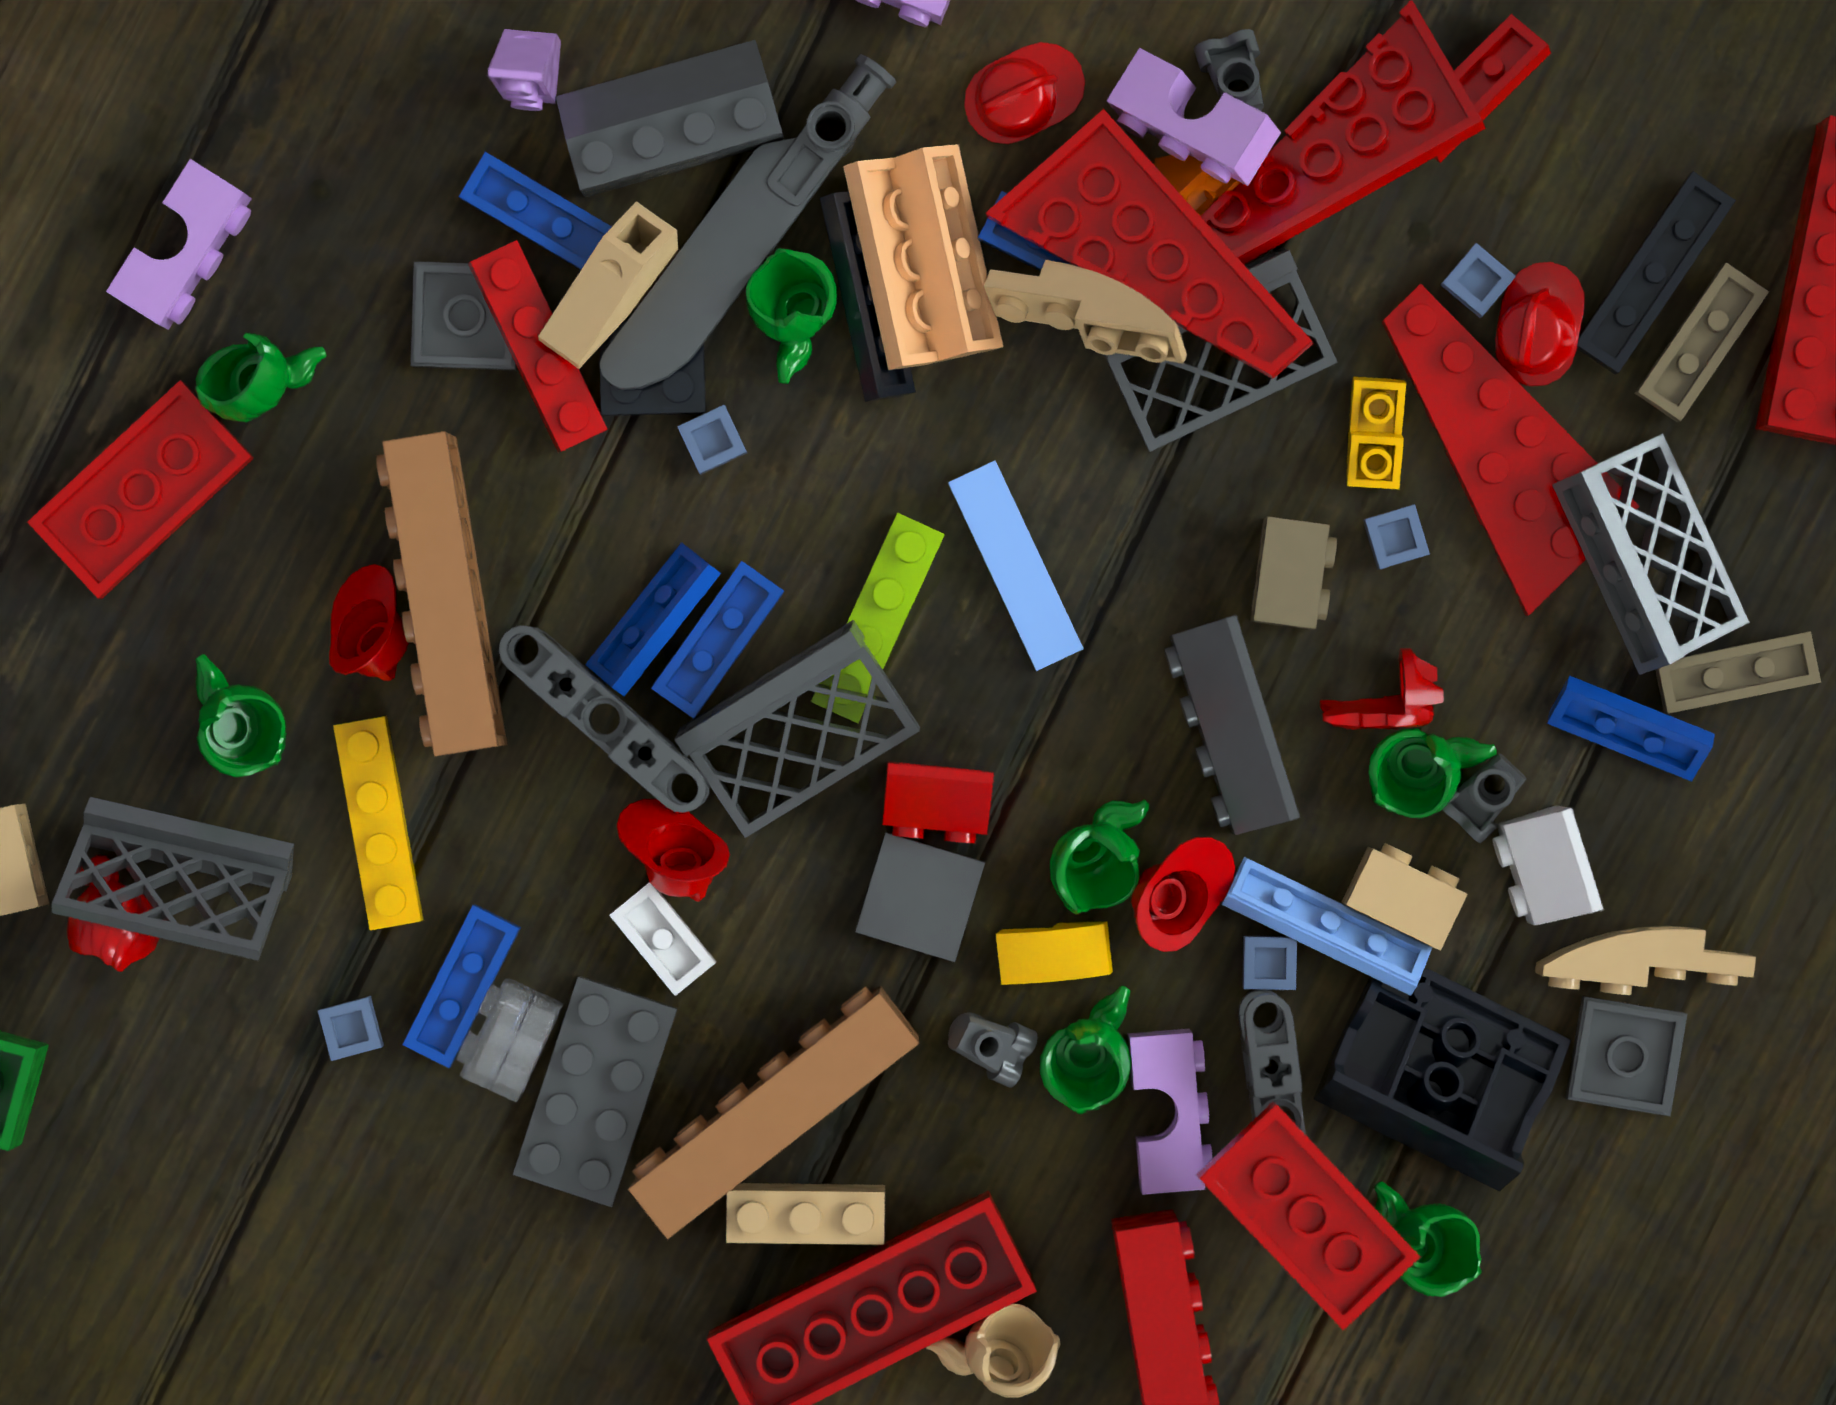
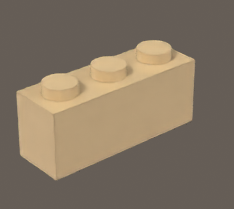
(806, 1214)

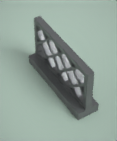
(1272, 272)
(1623, 568)
(775, 690)
(184, 848)

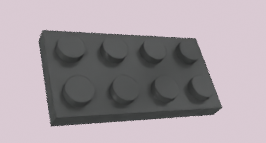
(595, 1091)

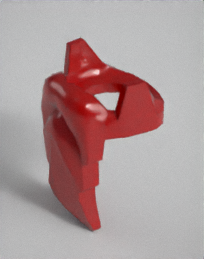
(1408, 709)

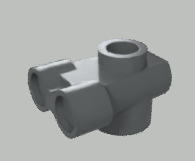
(1232, 63)
(1477, 806)
(993, 1046)

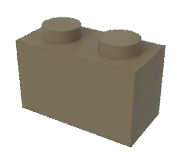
(1292, 572)

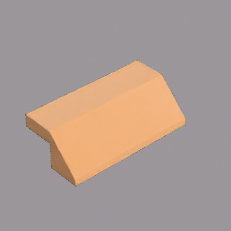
(922, 256)

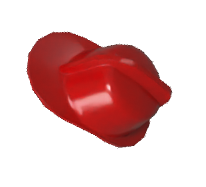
(1024, 93)
(1540, 324)
(366, 626)
(674, 847)
(1182, 892)

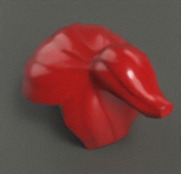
(110, 944)

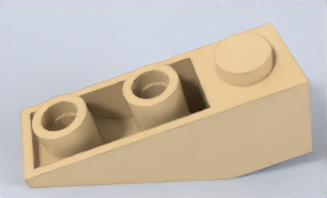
(611, 284)

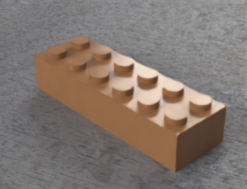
(443, 594)
(774, 1112)

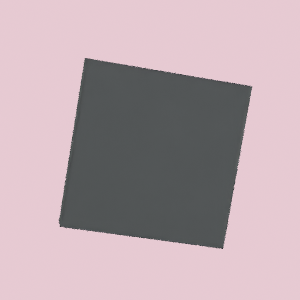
(453, 321)
(920, 897)
(1626, 1055)

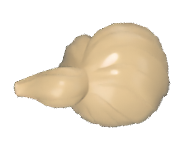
(1005, 1351)

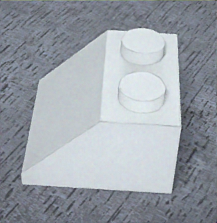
(1547, 866)

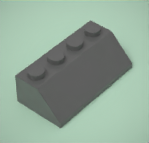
(669, 118)
(1232, 726)

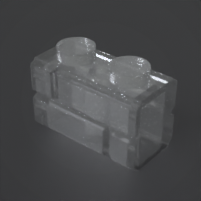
(510, 1038)

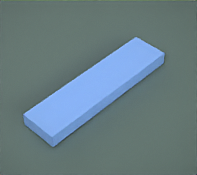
(1015, 565)
(1327, 926)

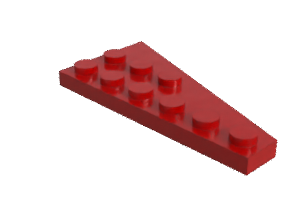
(1352, 139)
(1119, 216)
(1498, 445)

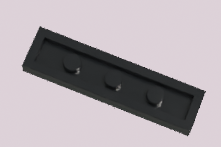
(1654, 272)
(858, 303)

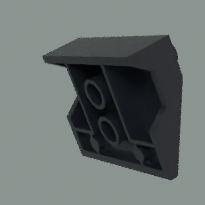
(1444, 1074)

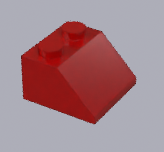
(937, 800)

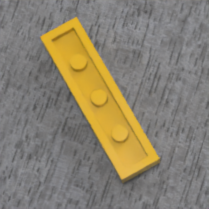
(378, 823)

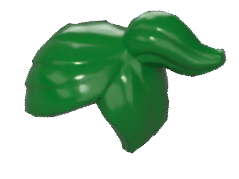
(789, 303)
(252, 377)
(238, 724)
(1421, 772)
(1098, 861)
(1089, 1058)
(1442, 1233)

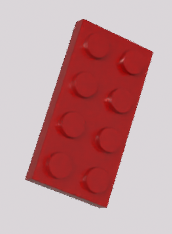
(140, 490)
(1308, 1215)

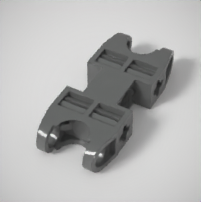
(578, 705)
(1270, 1043)

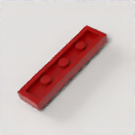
(521, 316)

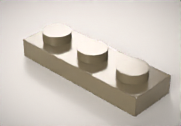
(1701, 342)
(1738, 672)

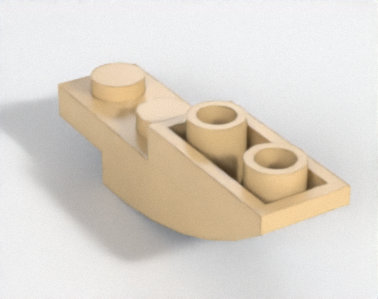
(1104, 310)
(1624, 959)

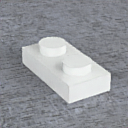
(663, 938)

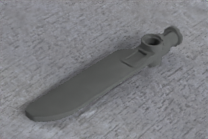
(737, 238)

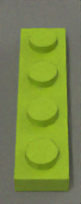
(885, 604)

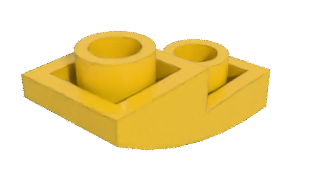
(1375, 433)
(1054, 953)

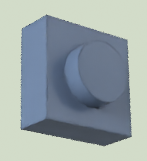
(1478, 280)
(712, 439)
(1396, 537)
(1269, 962)
(350, 1028)

